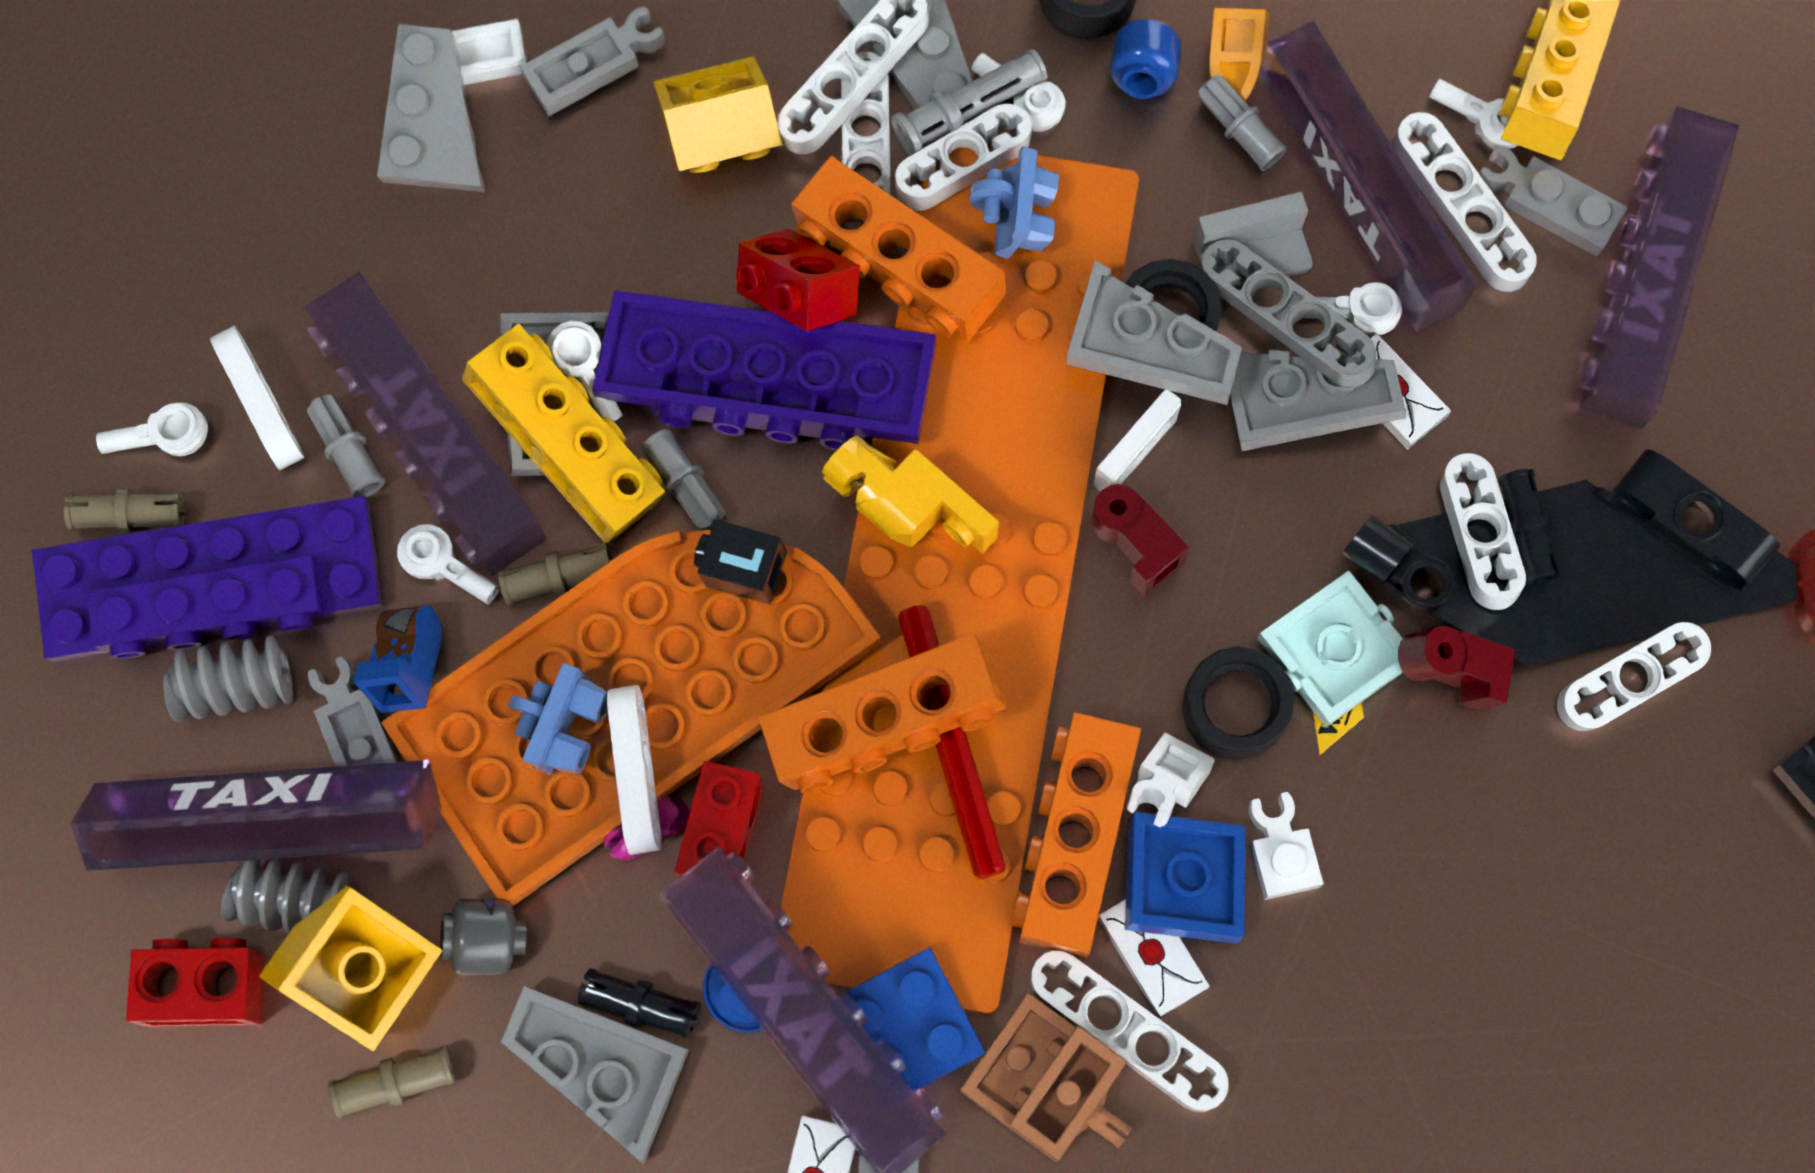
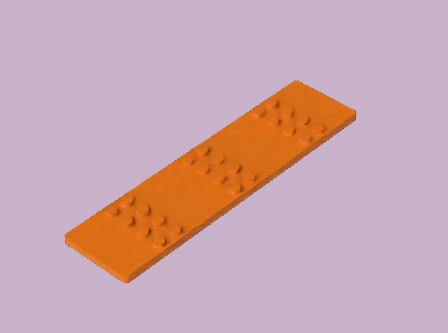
(1015, 427)

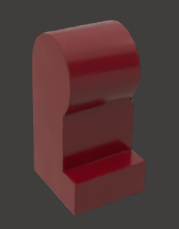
(1140, 533)
(1460, 660)

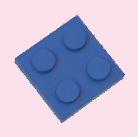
(1185, 878)
(918, 1018)

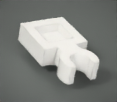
(1168, 776)
(1284, 857)

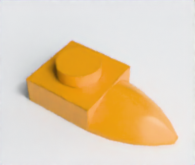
(1238, 46)

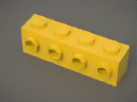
(1556, 74)
(563, 433)

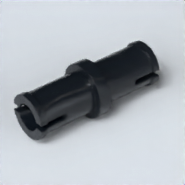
(1530, 526)
(639, 1003)

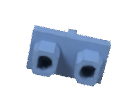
(1009, 199)
(552, 719)

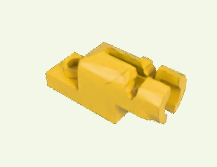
(908, 498)

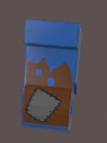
(402, 657)

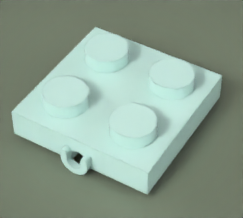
(1335, 648)

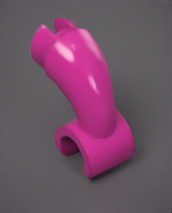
(672, 818)

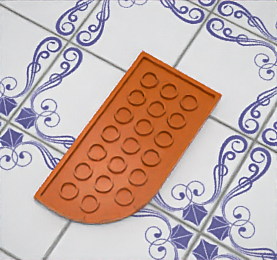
(640, 620)

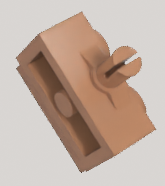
(1047, 1080)

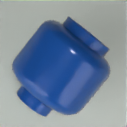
(1145, 58)

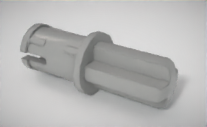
(1241, 122)
(345, 446)
(683, 479)

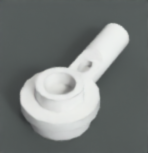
(1041, 101)
(1484, 115)
(1369, 308)
(577, 353)
(174, 428)
(429, 554)

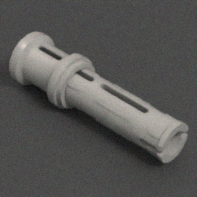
(950, 111)

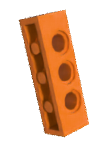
(843, 195)
(797, 729)
(1111, 752)

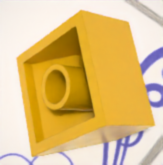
(718, 114)
(351, 965)

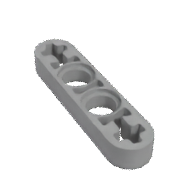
(1293, 306)

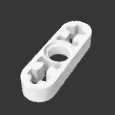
(953, 178)
(257, 398)
(1475, 554)
(1659, 644)
(634, 769)

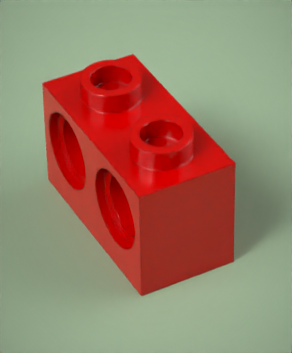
(797, 279)
(720, 814)
(195, 995)

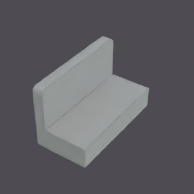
(1266, 228)

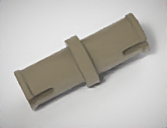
(124, 510)
(552, 574)
(391, 1082)

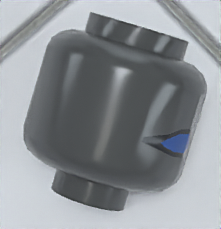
(482, 936)

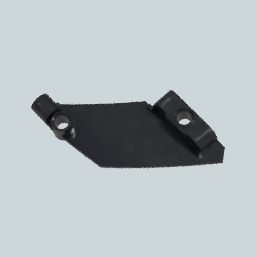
(1621, 559)

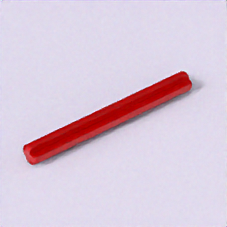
(956, 759)

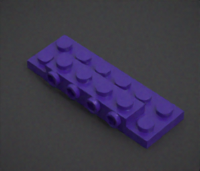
(764, 371)
(207, 580)

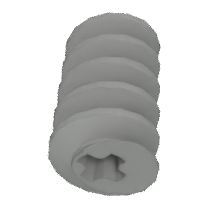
(227, 681)
(275, 897)

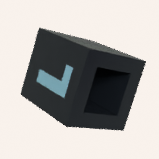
(740, 561)

